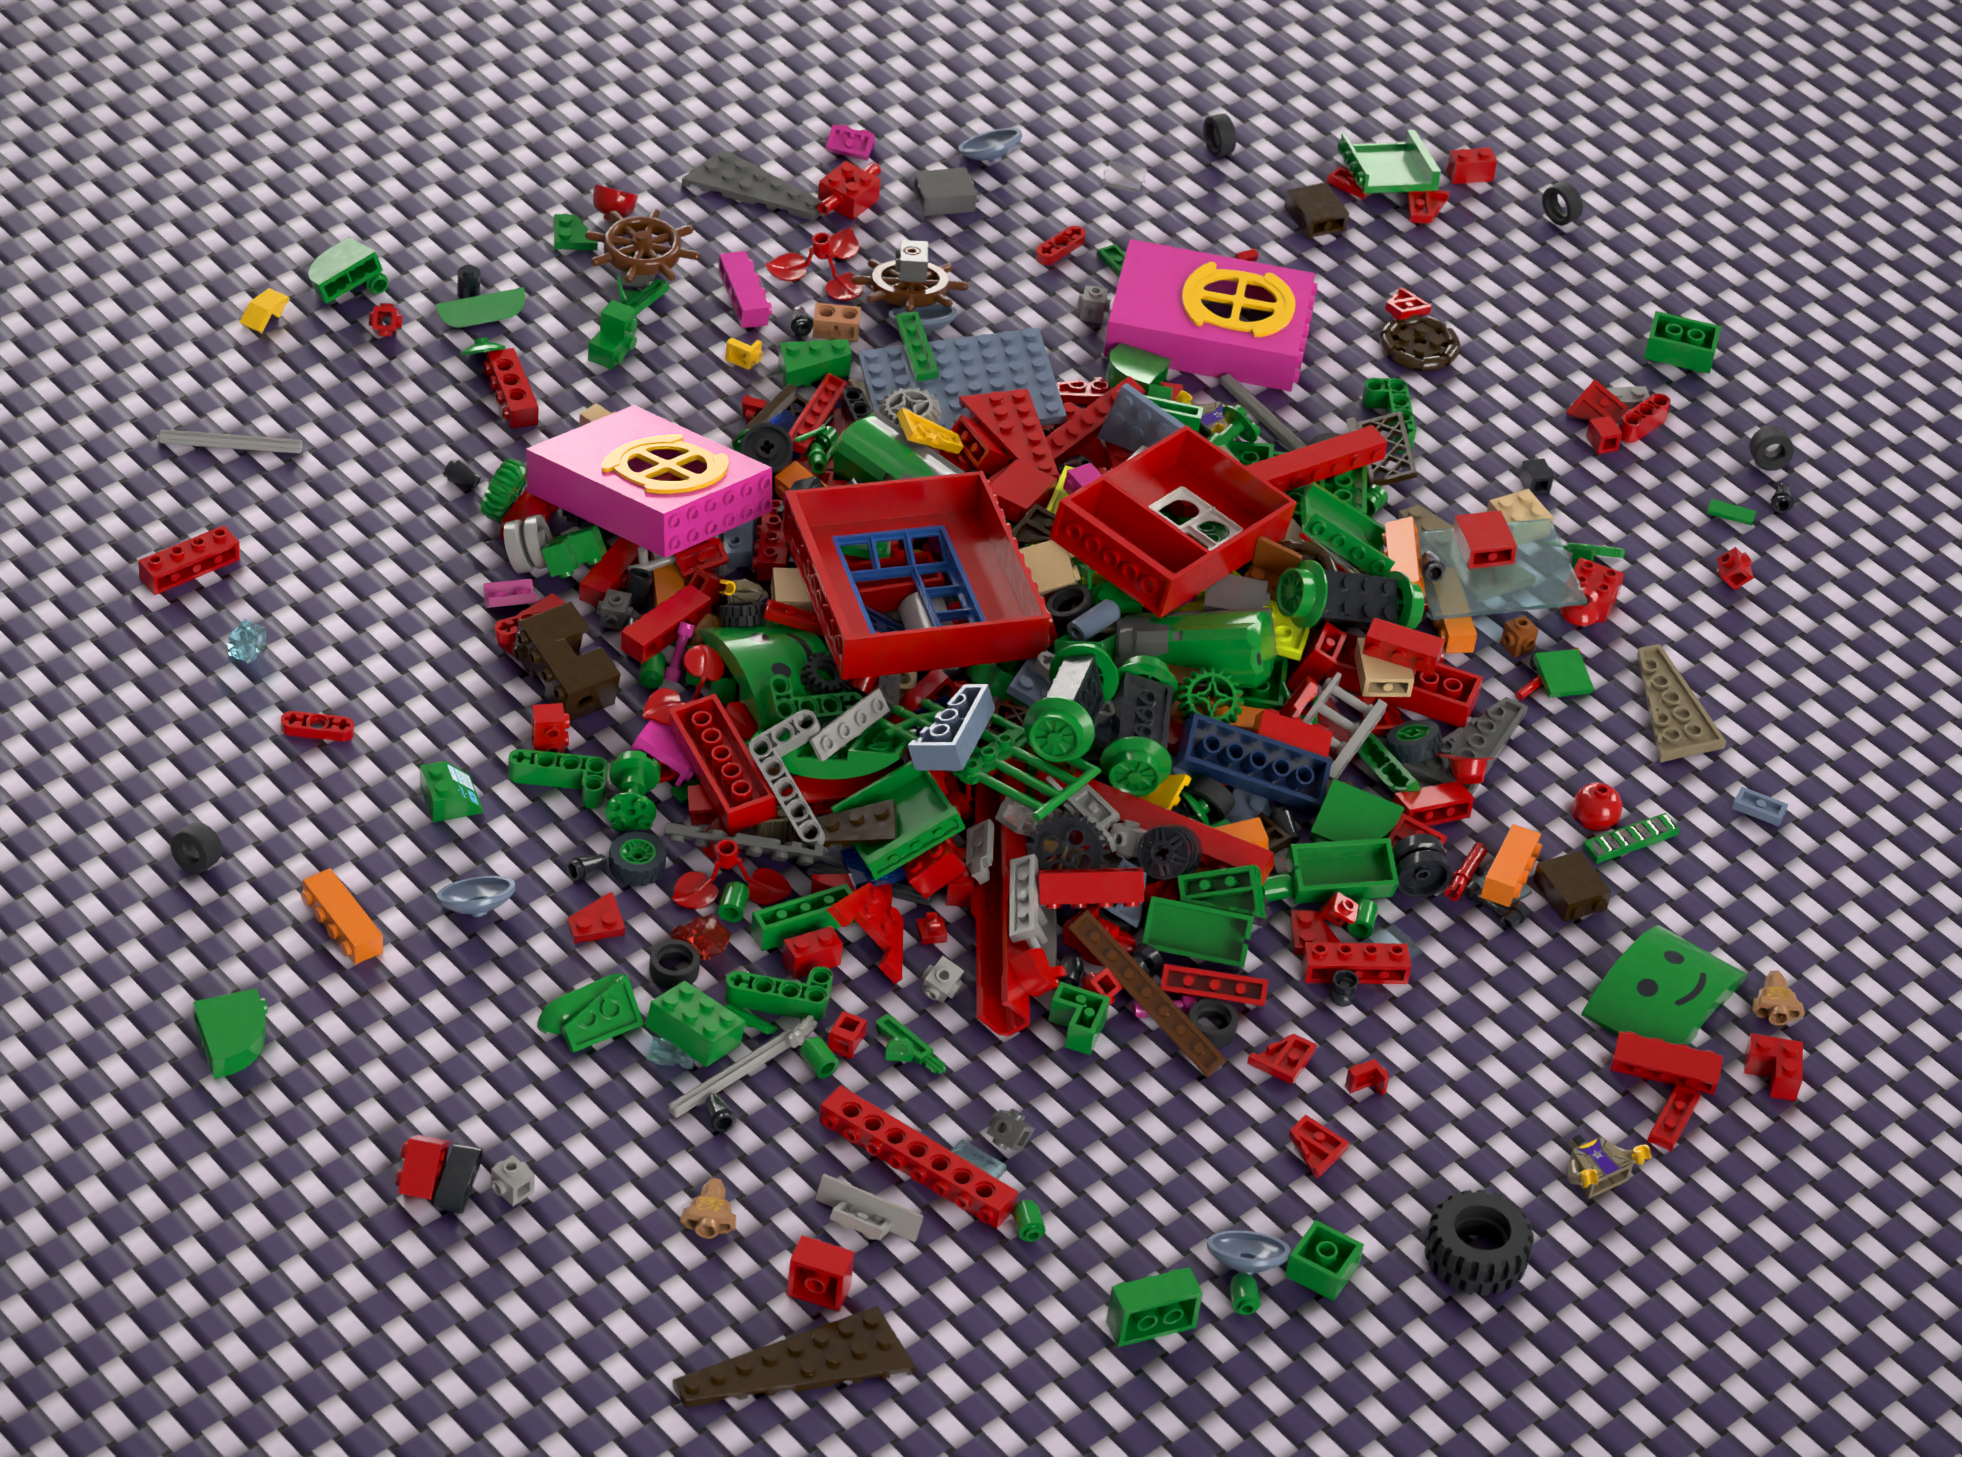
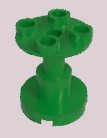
(1237, 426)
(633, 776)

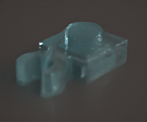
(666, 1053)

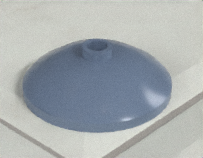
(991, 144)
(932, 317)
(476, 894)
(1248, 1250)

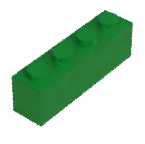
(796, 917)

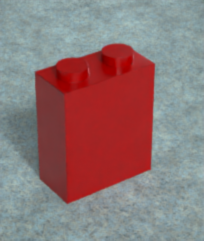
(1021, 488)
(1484, 539)
(1317, 656)

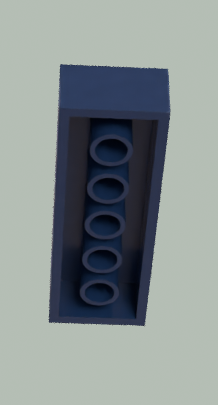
(1253, 763)

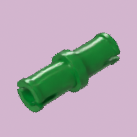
(817, 458)

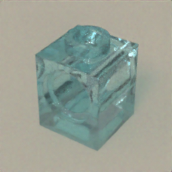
(247, 641)

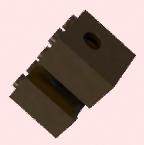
(550, 649)

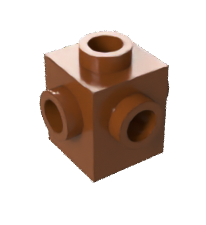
(1519, 636)

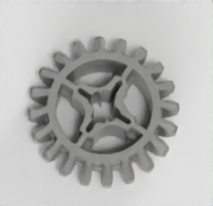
(913, 400)

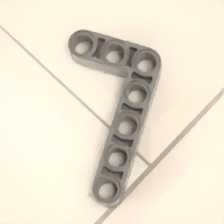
(783, 779)

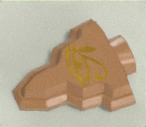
(1777, 1001)
(710, 1211)

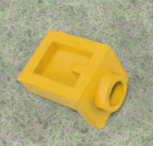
(743, 354)

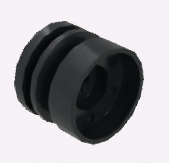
(1183, 854)

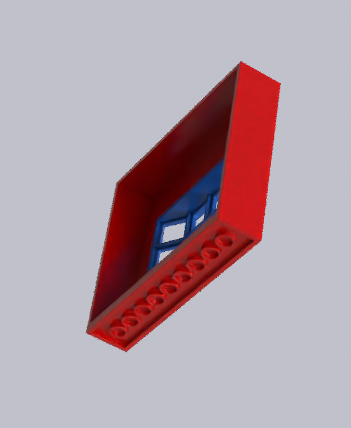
(977, 553)

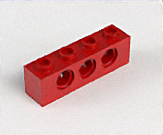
(511, 388)

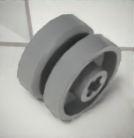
(525, 543)

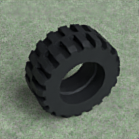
(1475, 1268)

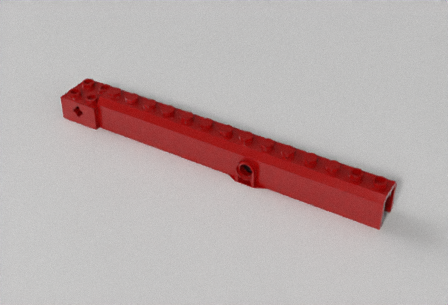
(1000, 997)

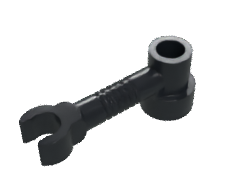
(1511, 916)

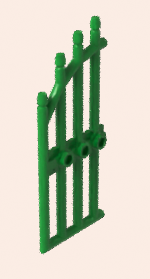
(994, 757)

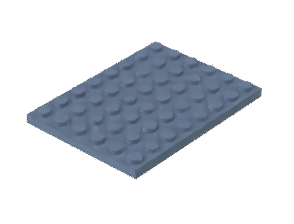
(970, 368)

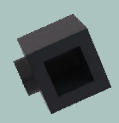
(1536, 476)

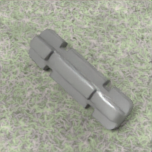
(802, 1031)

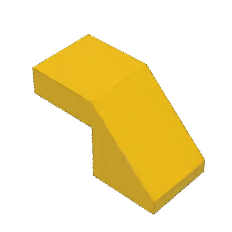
(262, 307)

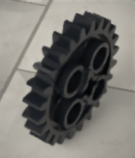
(1060, 830)

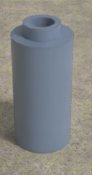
(1093, 620)

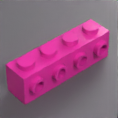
(744, 289)

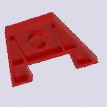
(879, 921)

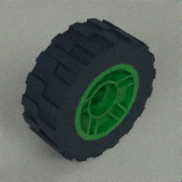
(1414, 741)
(637, 858)

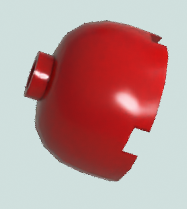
(608, 200)
(1597, 806)

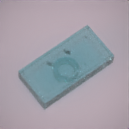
(979, 1159)

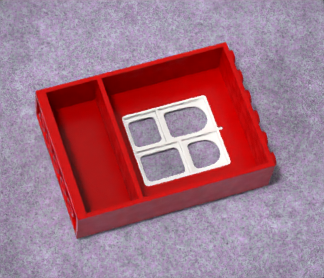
(1127, 540)

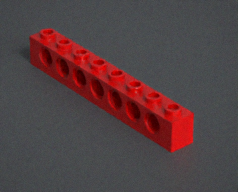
(918, 1157)

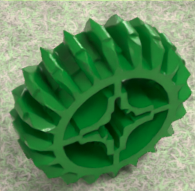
(504, 489)
(1230, 699)

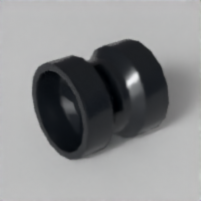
(1344, 988)

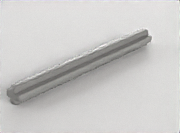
(1261, 412)
(230, 441)
(730, 1075)

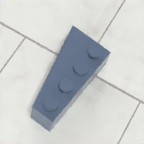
(955, 730)

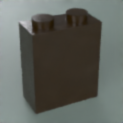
(1316, 210)
(1572, 886)

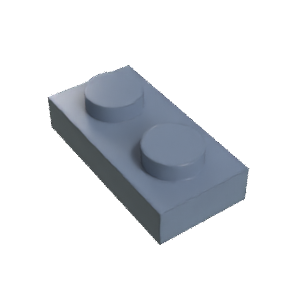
(1760, 806)

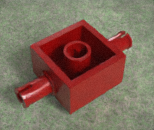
(849, 189)

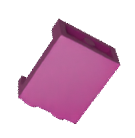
(662, 745)

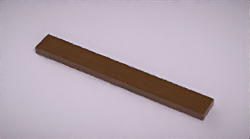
(1148, 994)

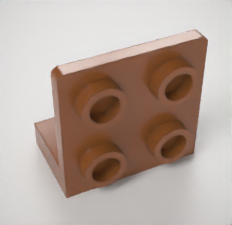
(1270, 562)

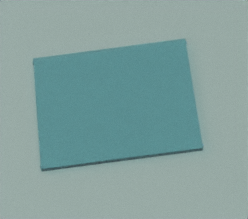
(1536, 580)

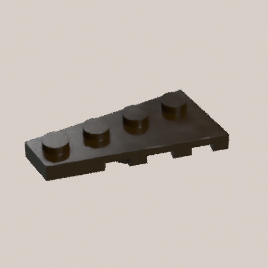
(858, 825)

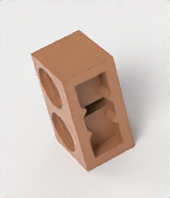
(836, 322)

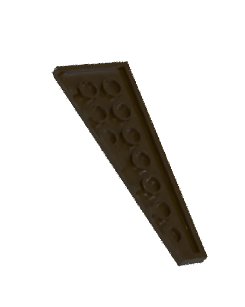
(815, 1359)

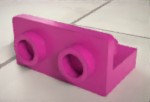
(850, 142)
(509, 593)

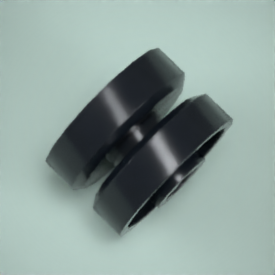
(772, 439)
(1421, 865)

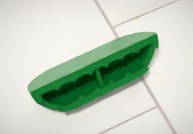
(482, 308)
(1386, 766)
(568, 1005)

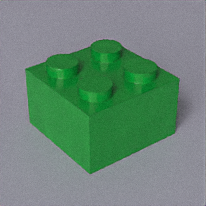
(1324, 1260)

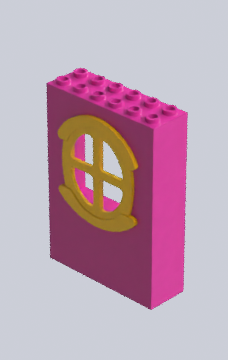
(1163, 314)
(610, 471)

